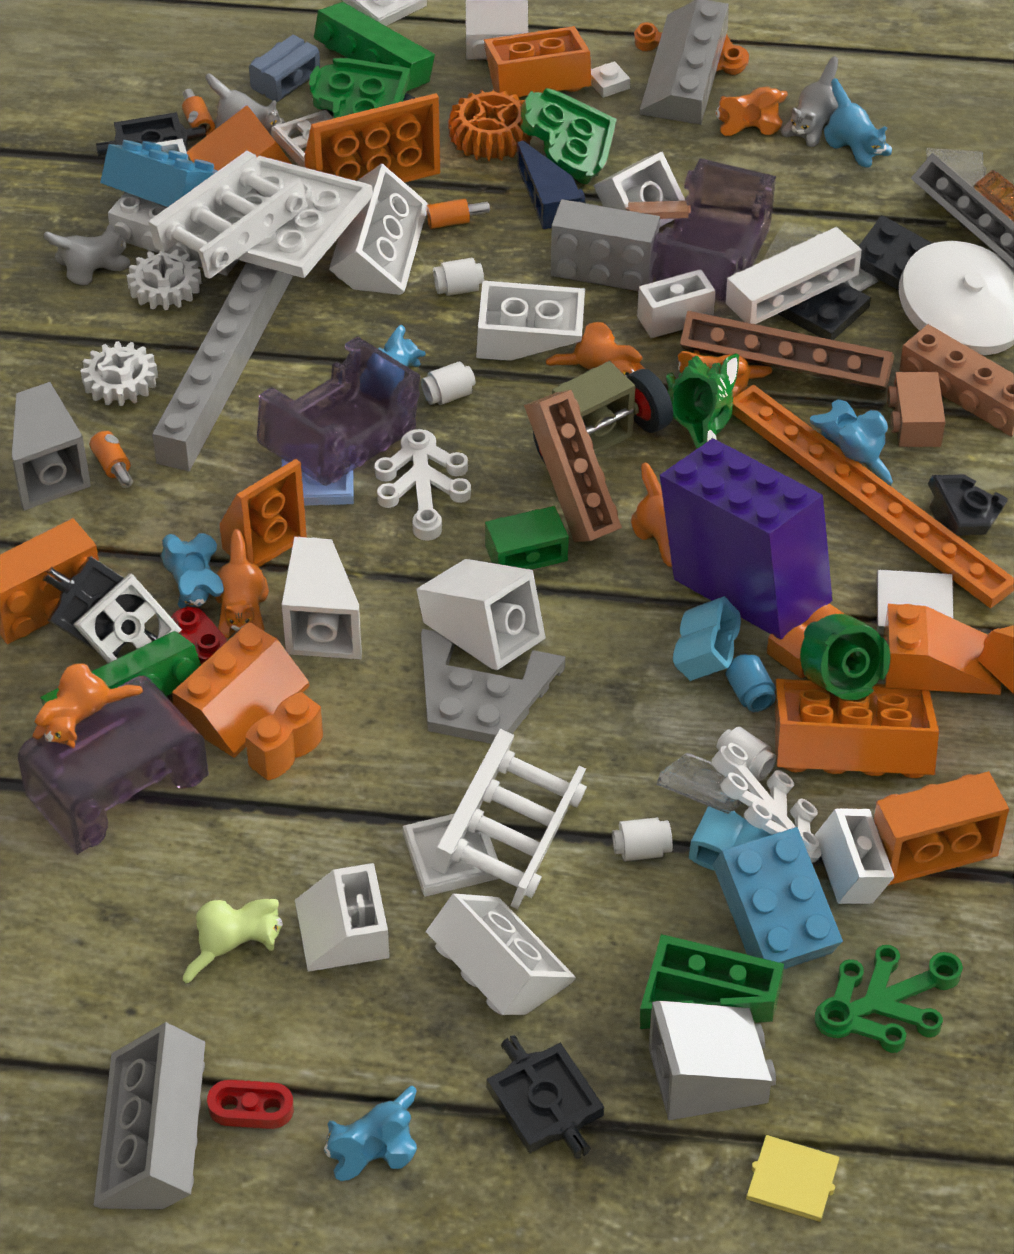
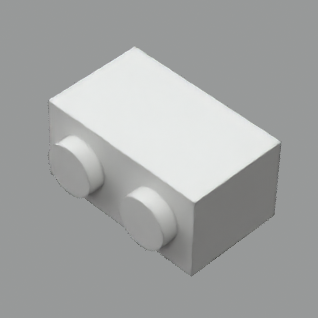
(666, 302)
(854, 856)

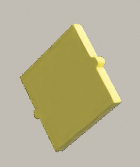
(793, 1178)

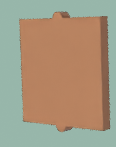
(664, 209)

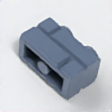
(283, 68)

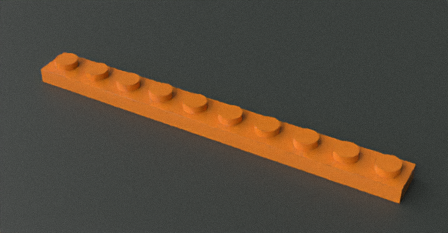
(873, 497)

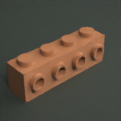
(963, 376)
(573, 466)

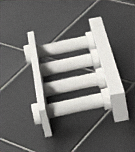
(213, 196)
(470, 818)

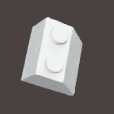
(490, 20)
(641, 182)

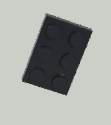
(888, 250)
(829, 311)

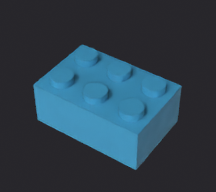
(153, 173)
(777, 899)

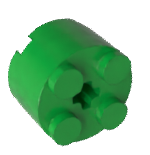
(844, 656)

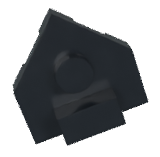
(963, 505)

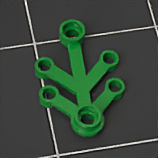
(886, 1000)

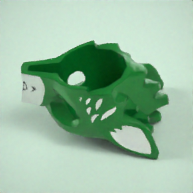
(703, 397)

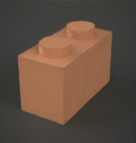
(917, 409)

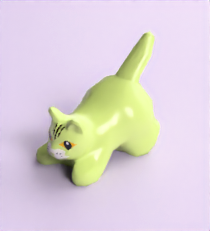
(226, 928)

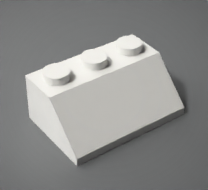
(498, 953)

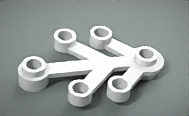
(418, 447)
(731, 763)

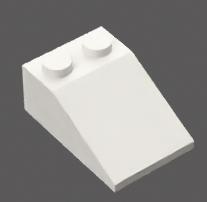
(527, 319)

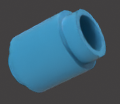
(751, 682)

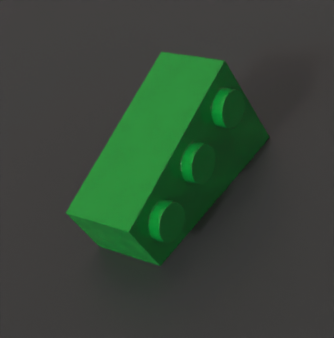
(711, 976)

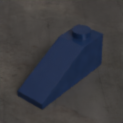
(545, 183)

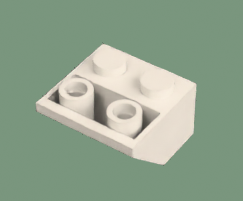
(343, 919)

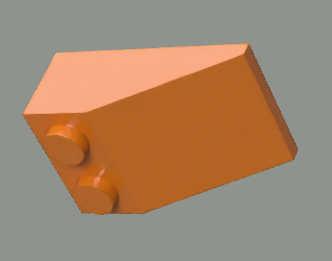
(267, 515)
(934, 652)

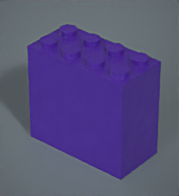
(747, 537)

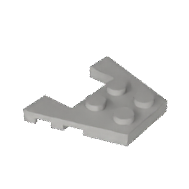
(477, 702)

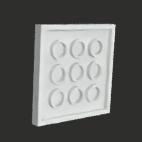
(309, 234)

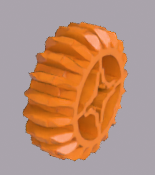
(487, 125)

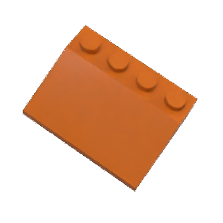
(396, 135)
(875, 734)

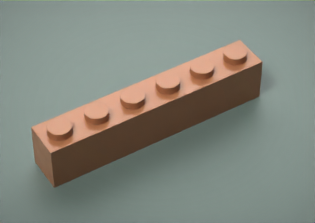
(788, 350)

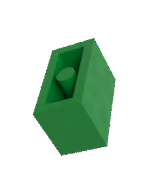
(527, 539)

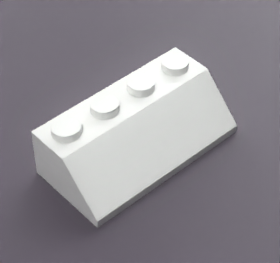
(383, 237)

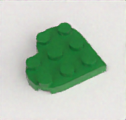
(357, 86)
(572, 132)

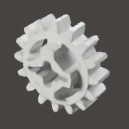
(164, 279)
(119, 373)

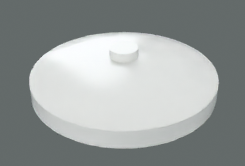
(962, 294)

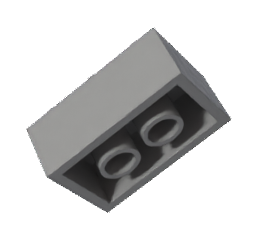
(603, 245)

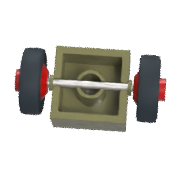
(613, 401)

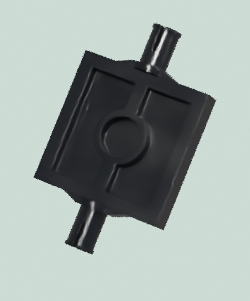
(152, 129)
(82, 593)
(545, 1097)

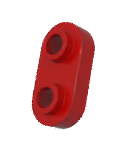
(200, 631)
(251, 1103)

